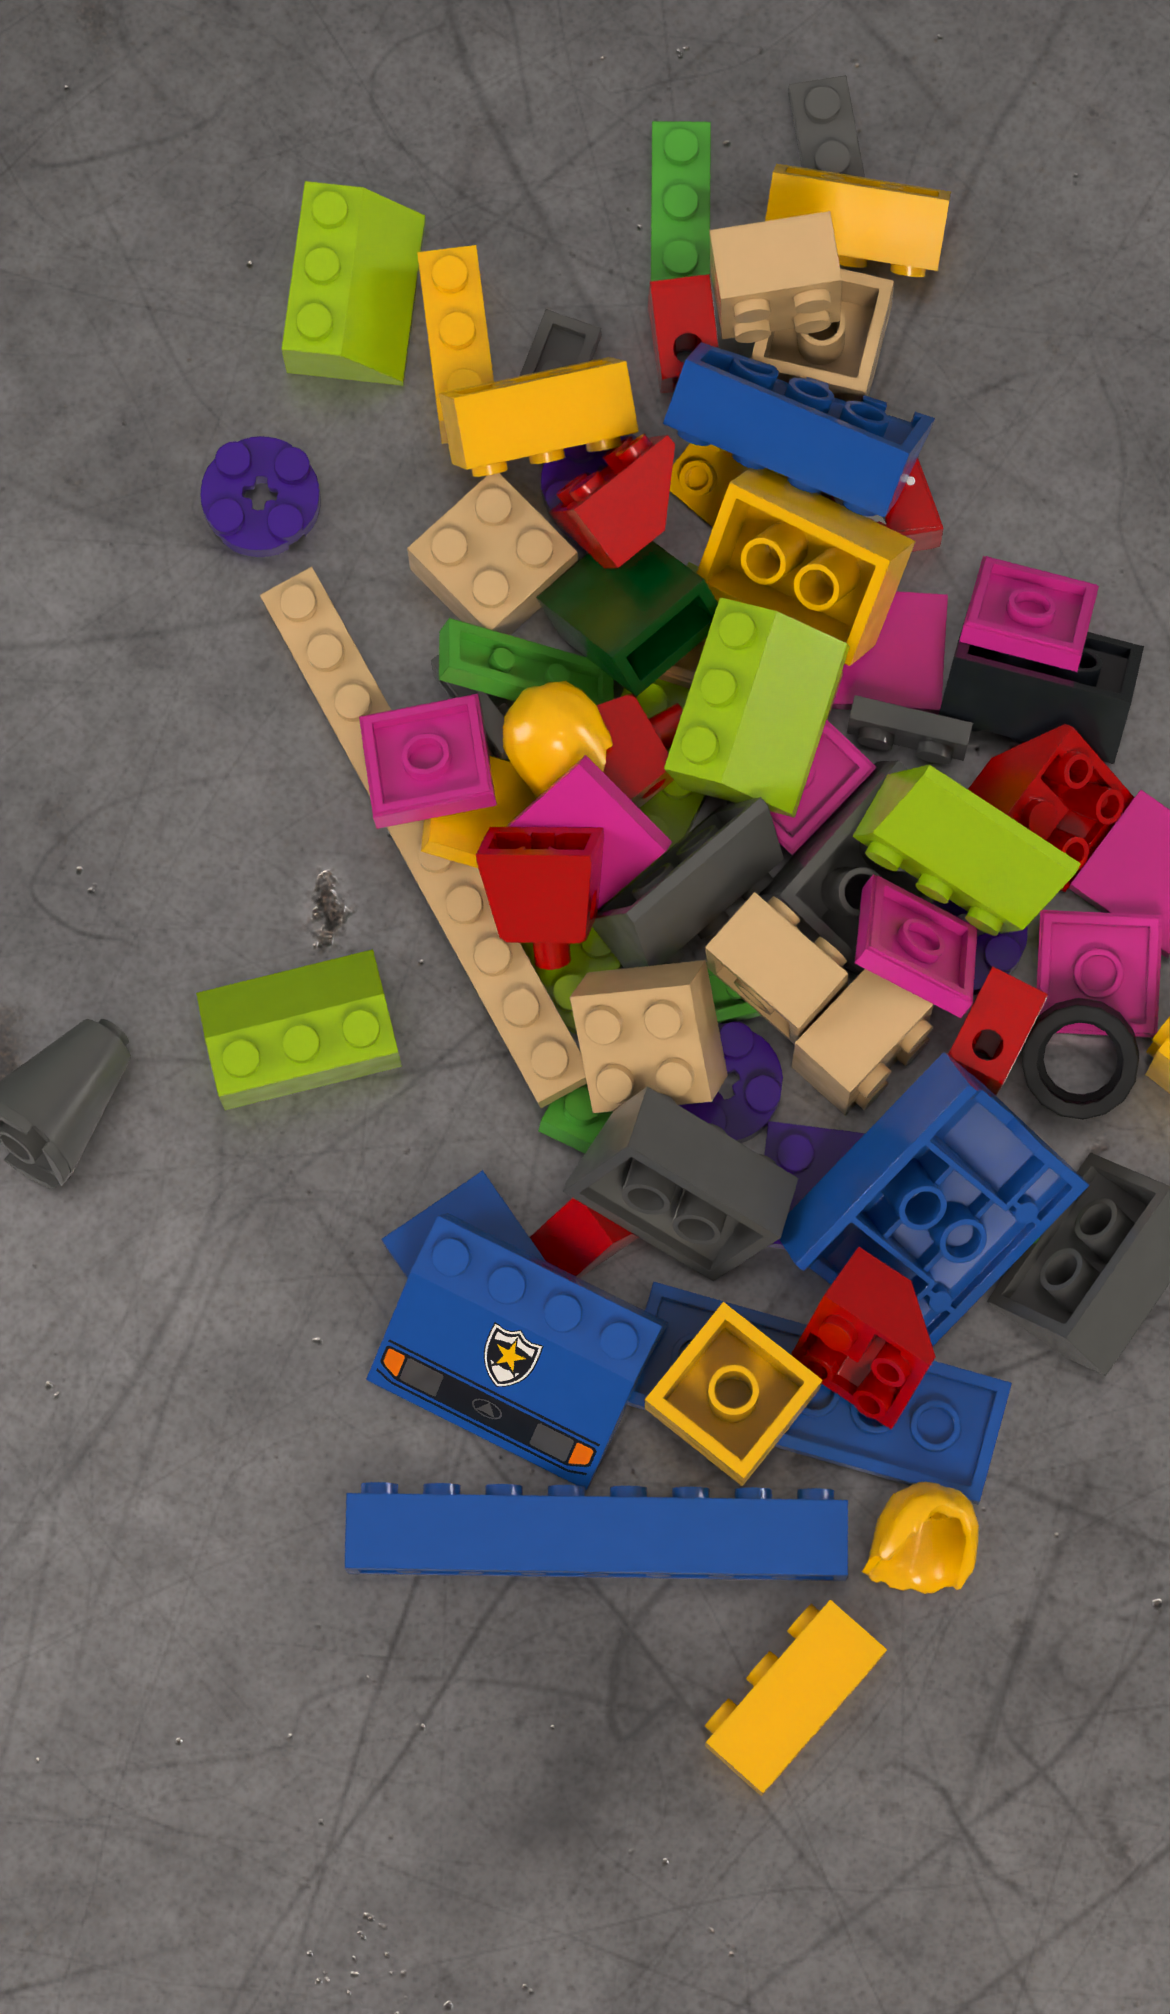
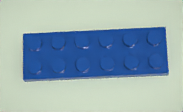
(939, 1438)

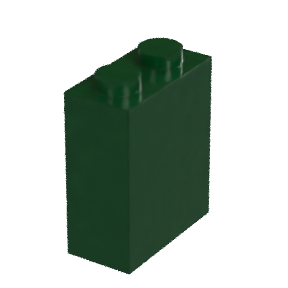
(632, 616)

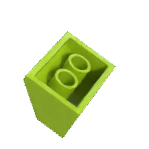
(352, 285)
(756, 707)
(963, 850)
(298, 1030)

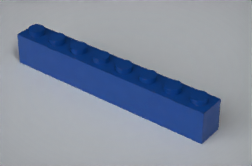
(596, 1534)

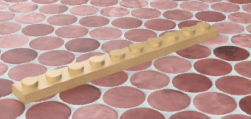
(452, 889)

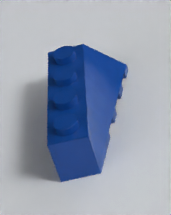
(797, 429)

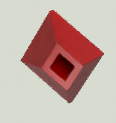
(622, 504)
(1056, 791)
(868, 1339)

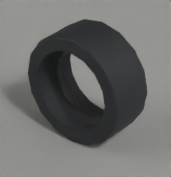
(1093, 1103)

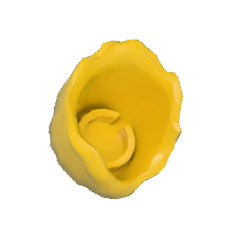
(551, 732)
(924, 1539)

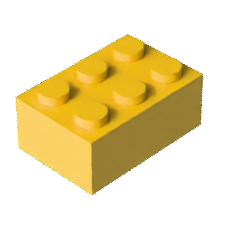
(804, 559)

